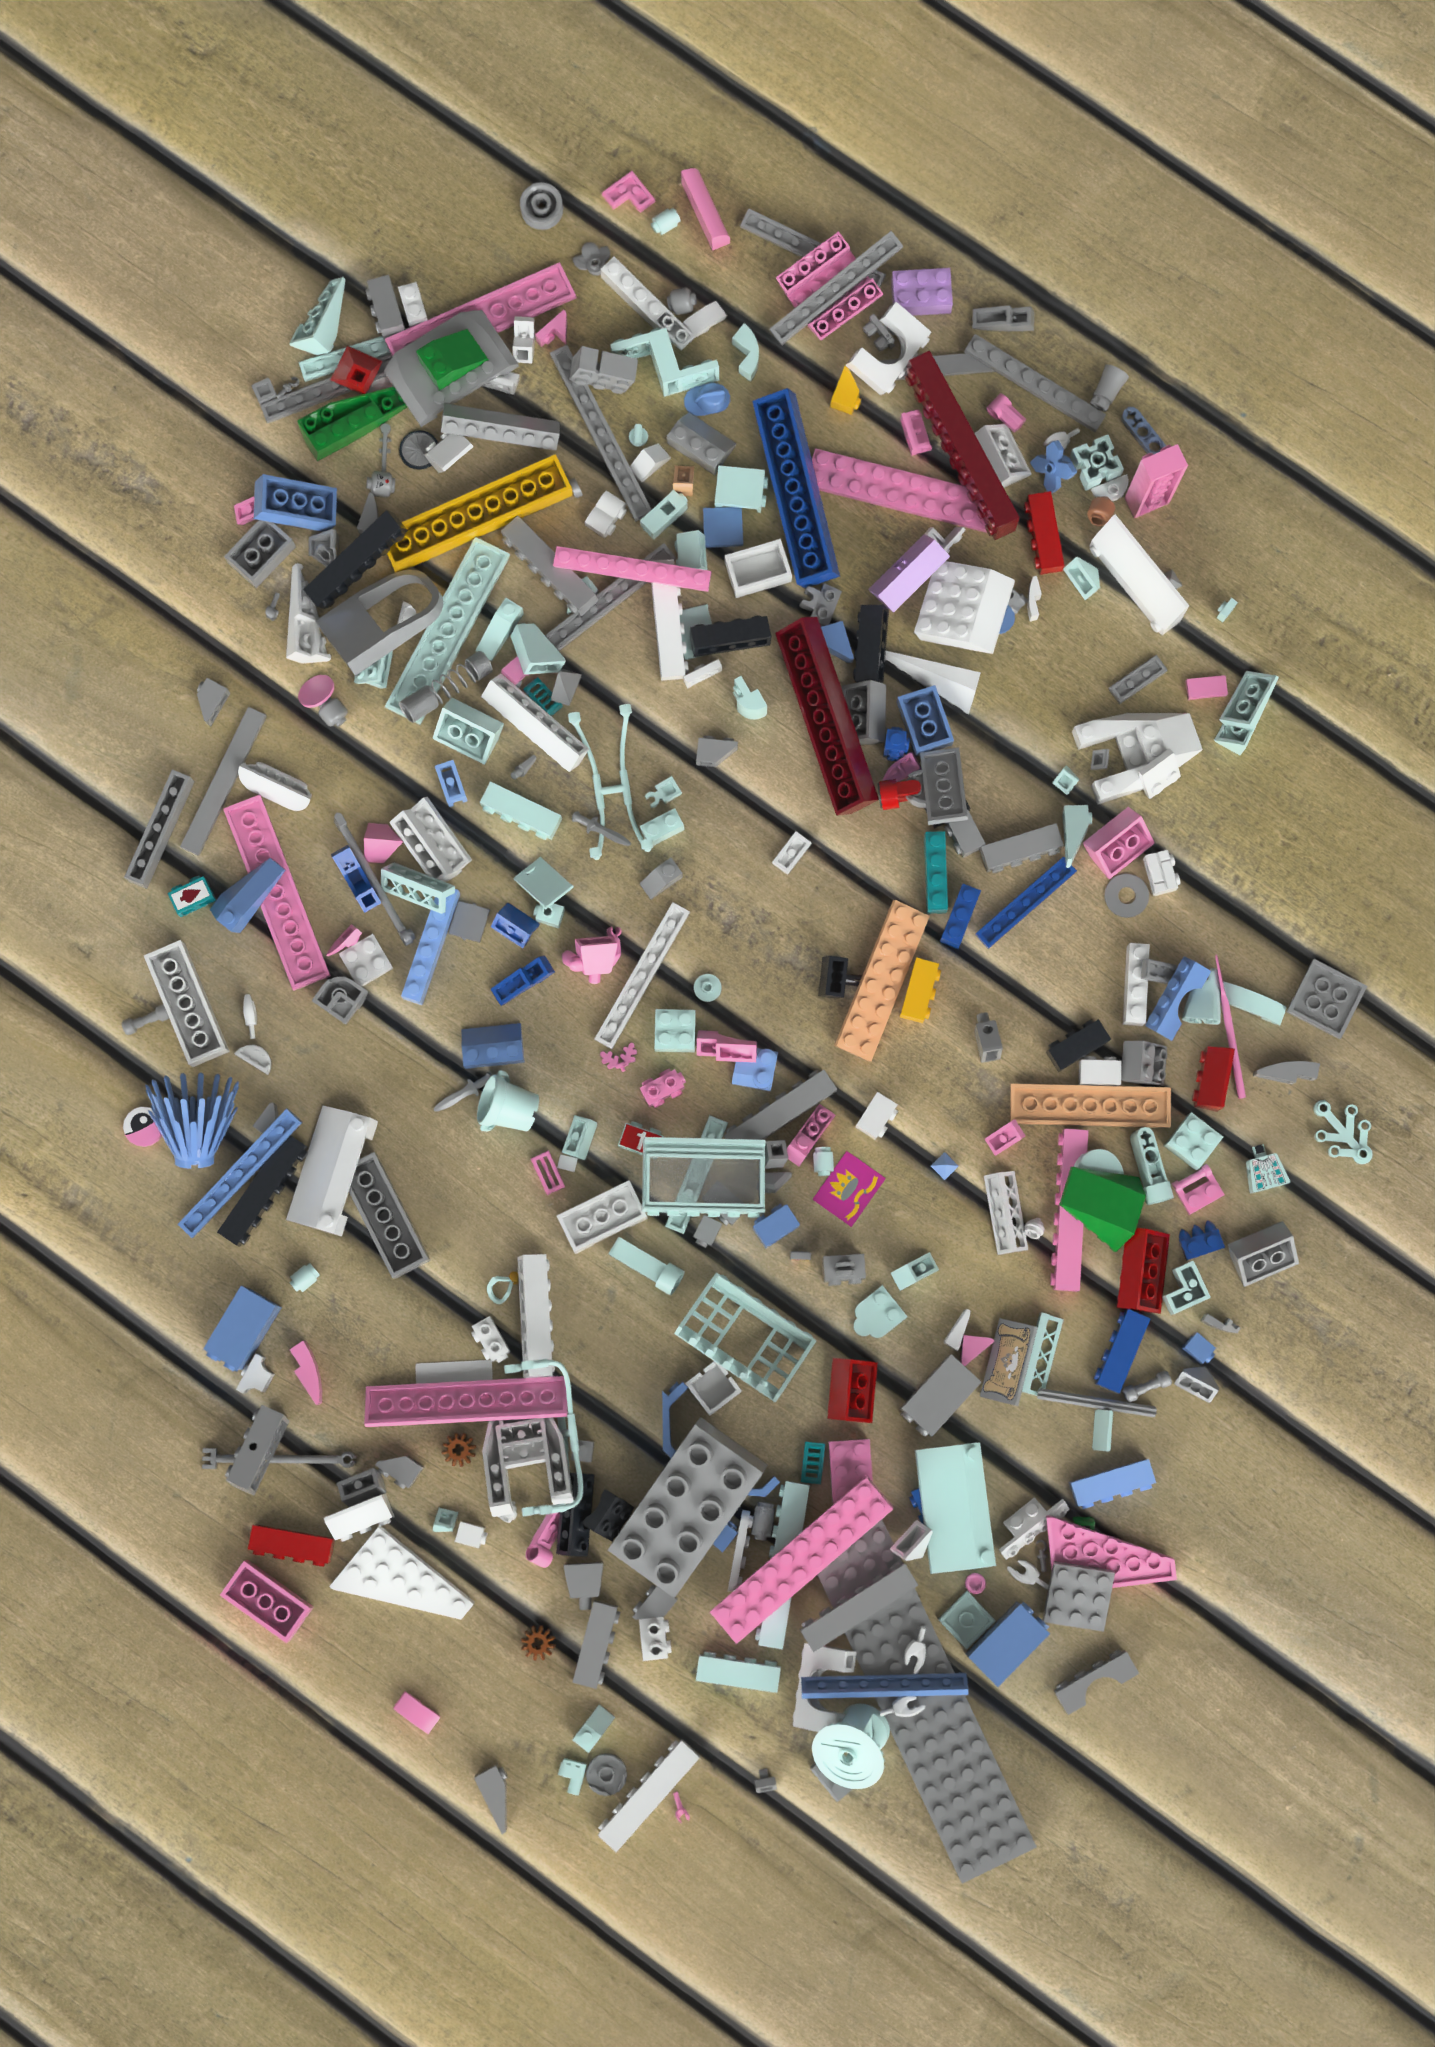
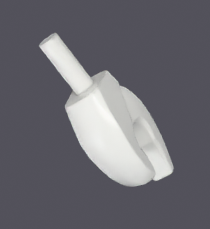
(1063, 438)
(250, 1014)
(1030, 1576)
(916, 1648)
(900, 1707)

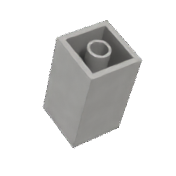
(939, 1396)

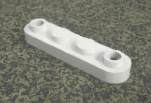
(741, 1543)

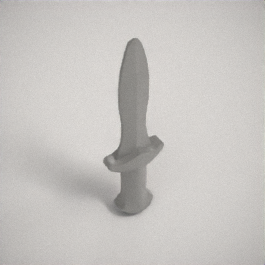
(593, 825)
(470, 1088)

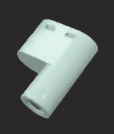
(575, 1771)

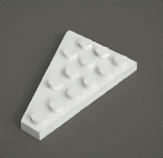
(396, 1575)

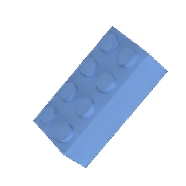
(295, 503)

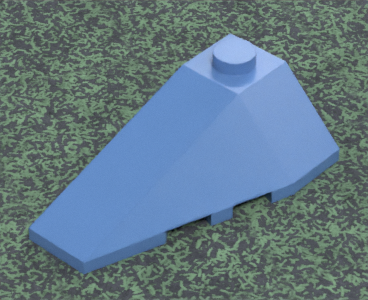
(242, 900)

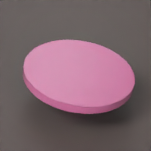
(316, 691)

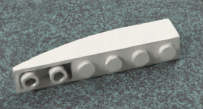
(644, 302)

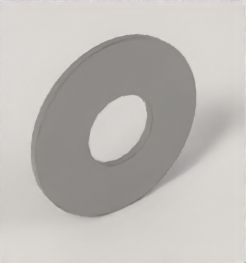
(1141, 895)

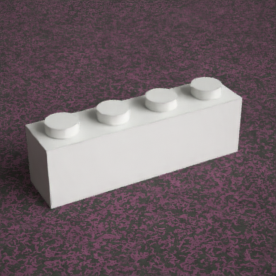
(1135, 988)

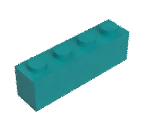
(935, 872)

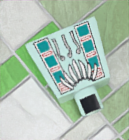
(1265, 1171)

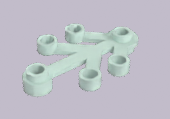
(1345, 1133)

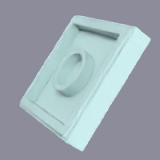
(966, 1619)

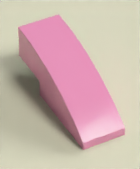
(308, 1371)

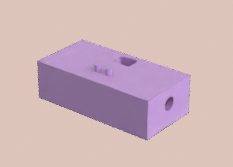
(909, 572)

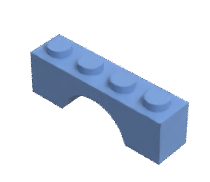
(1165, 1016)

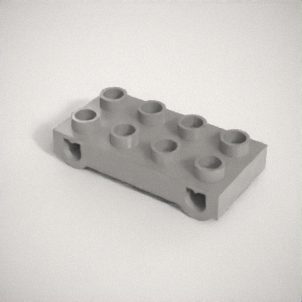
(687, 1507)

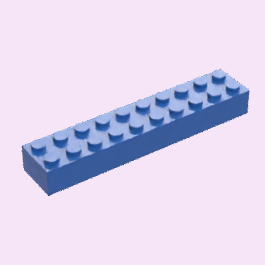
(796, 488)

